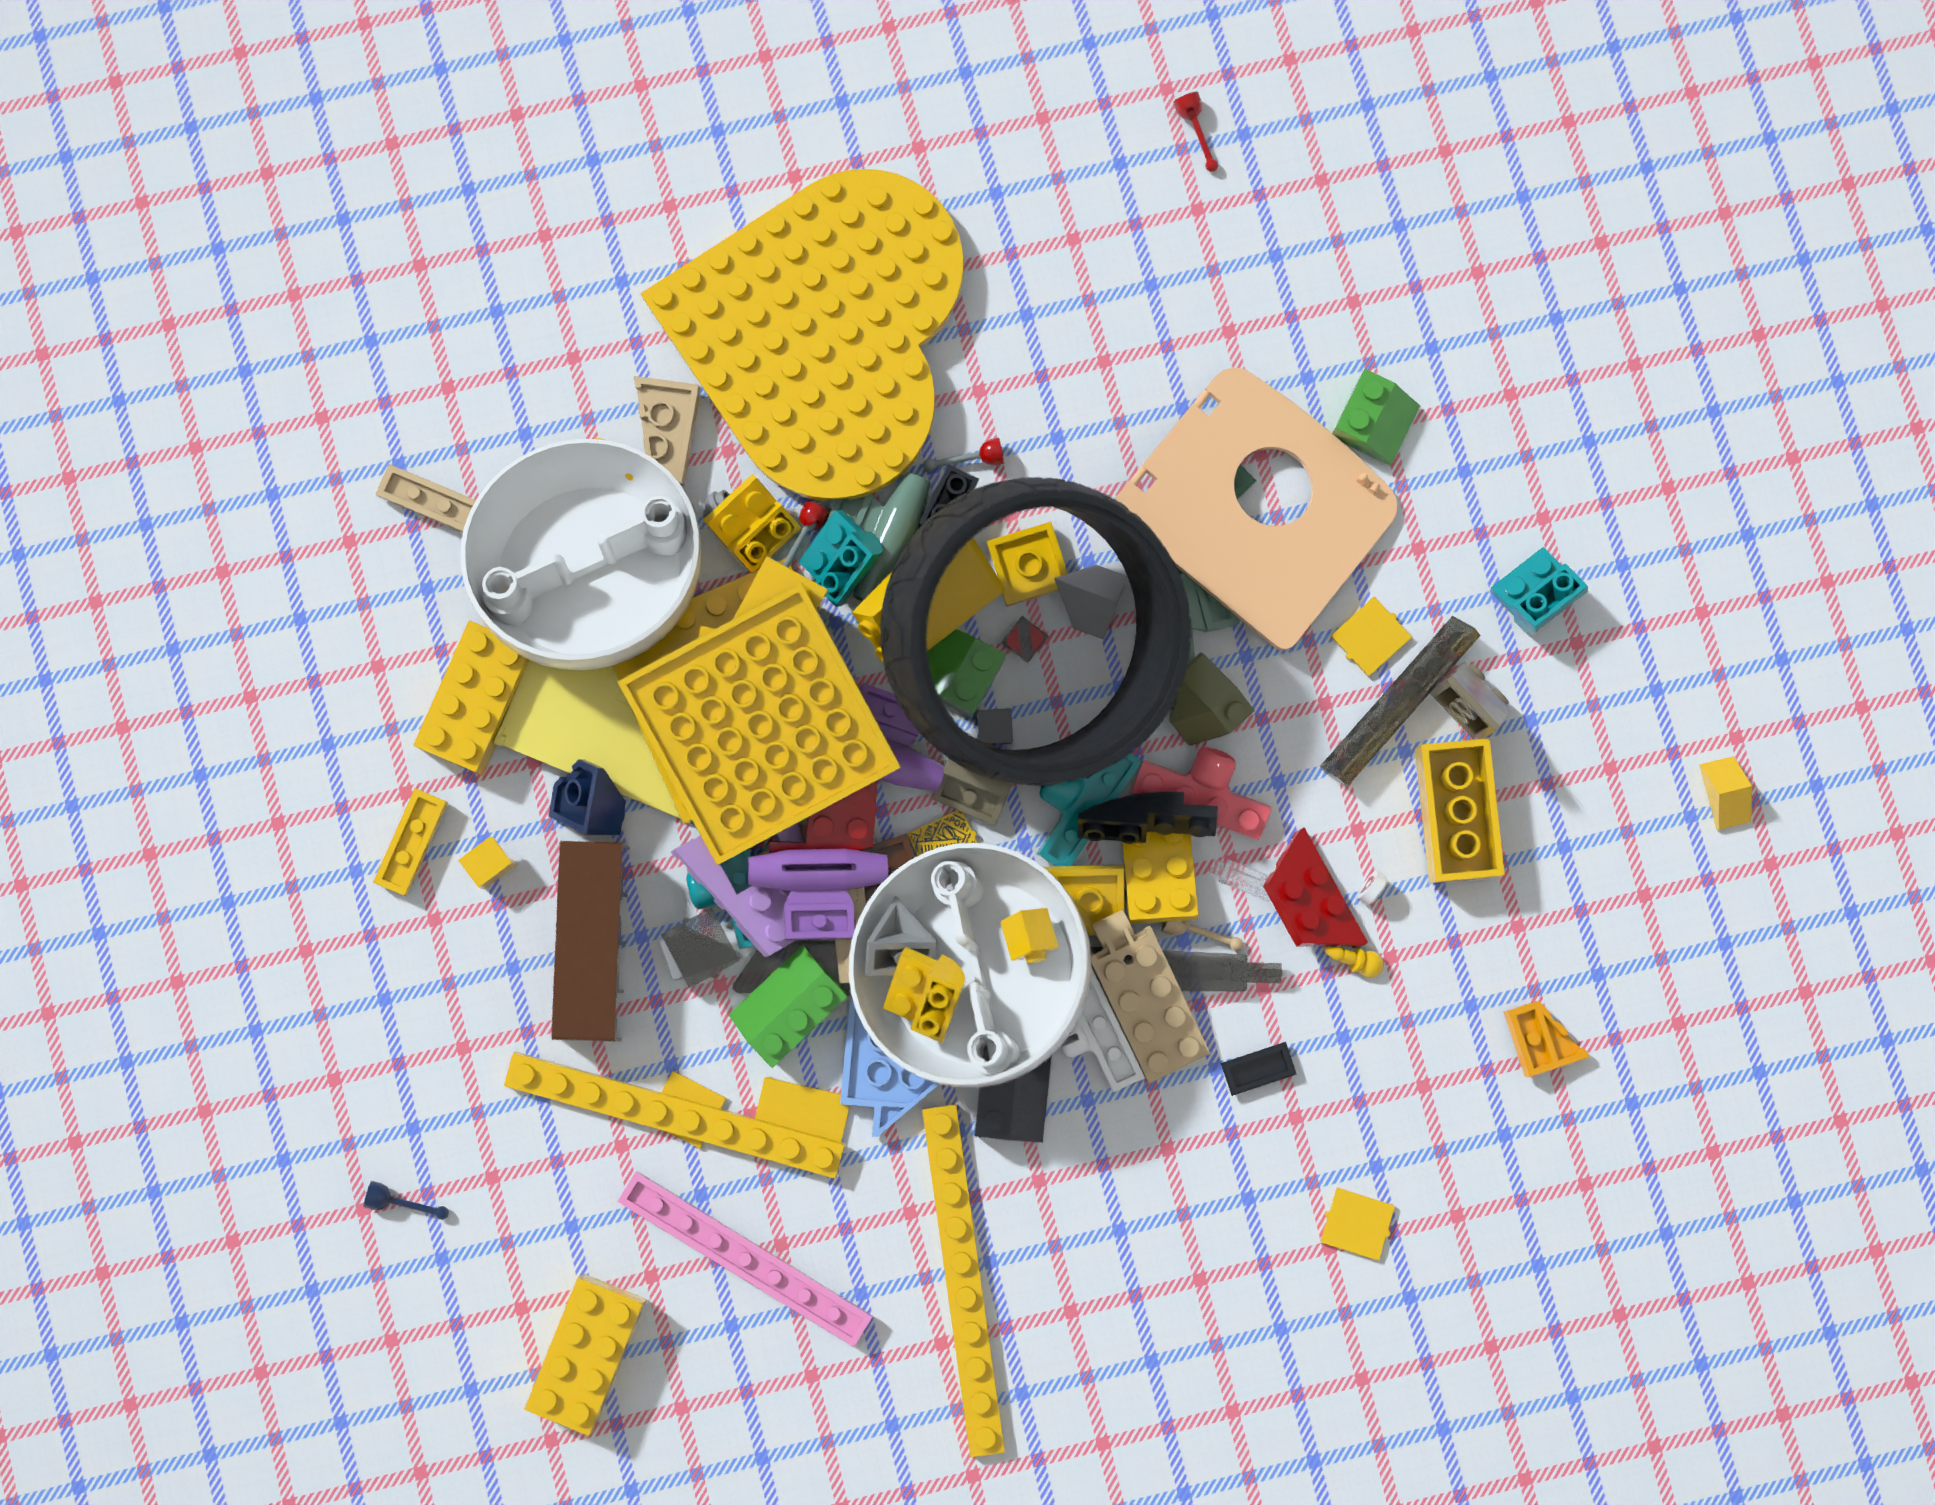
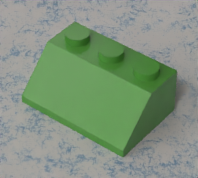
(788, 1005)

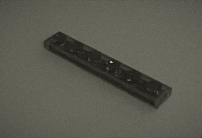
(1400, 701)

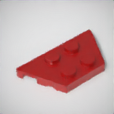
(1310, 898)

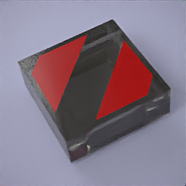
(1025, 639)

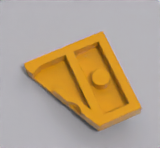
(1540, 1040)

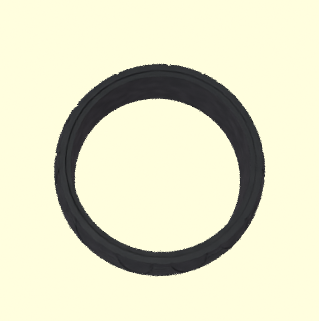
(1156, 661)

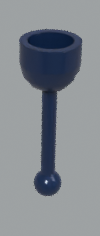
(379, 1197)

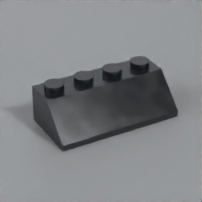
(1015, 1107)

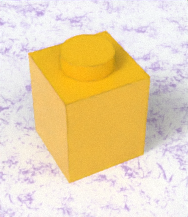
(1029, 935)

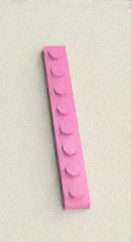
(745, 1258)

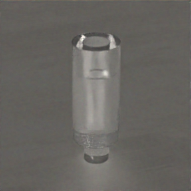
(1241, 878)

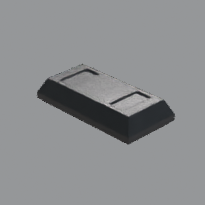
(1258, 1068)

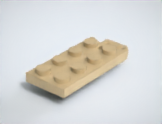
(1146, 998)

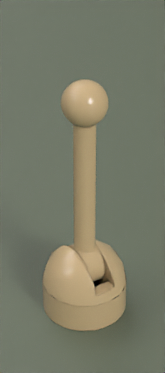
(1179, 927)

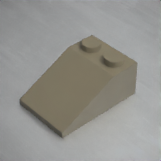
(1472, 701)

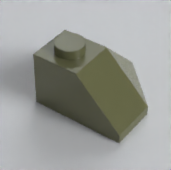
(1207, 703)

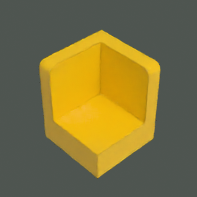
(486, 863)

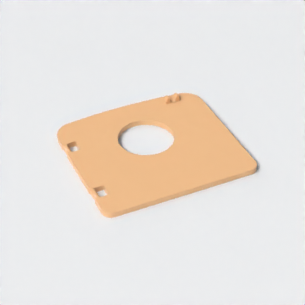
(1260, 572)

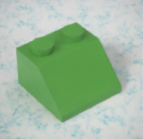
(1376, 417)

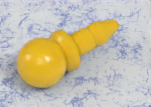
(1366, 963)

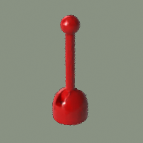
(1189, 107)

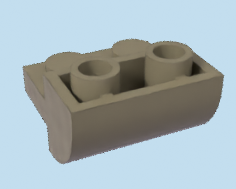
(972, 792)

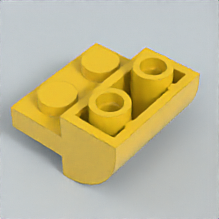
(751, 523)
(925, 992)

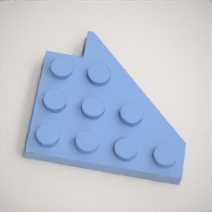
(877, 1080)

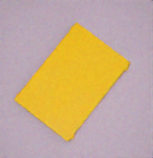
(802, 1108)

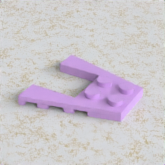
(756, 909)

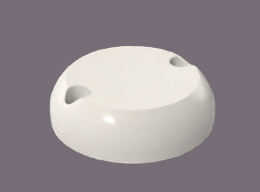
(578, 558)
(1004, 1004)

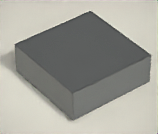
(995, 726)

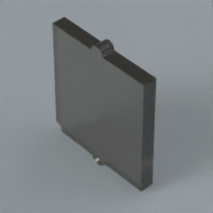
(700, 947)

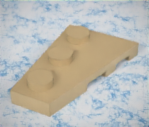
(668, 421)

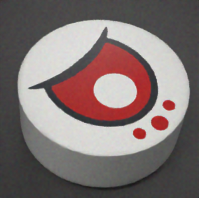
(1372, 888)

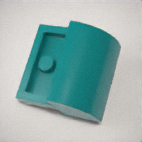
(841, 556)
(1538, 590)

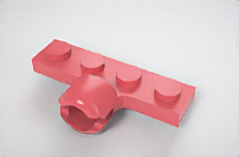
(1207, 785)

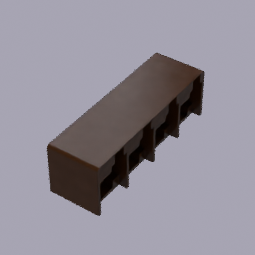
(587, 941)

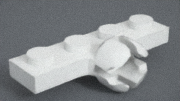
(1102, 1034)

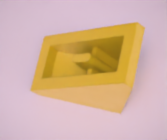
(1727, 792)

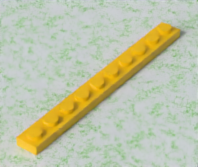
(674, 1114)
(963, 1281)

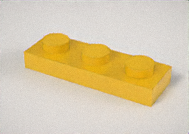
(410, 842)

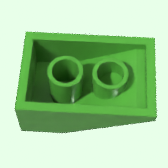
(964, 670)

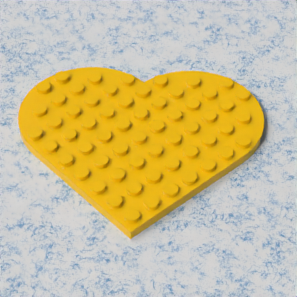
(817, 329)

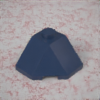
(588, 801)

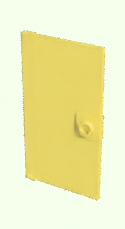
(587, 717)

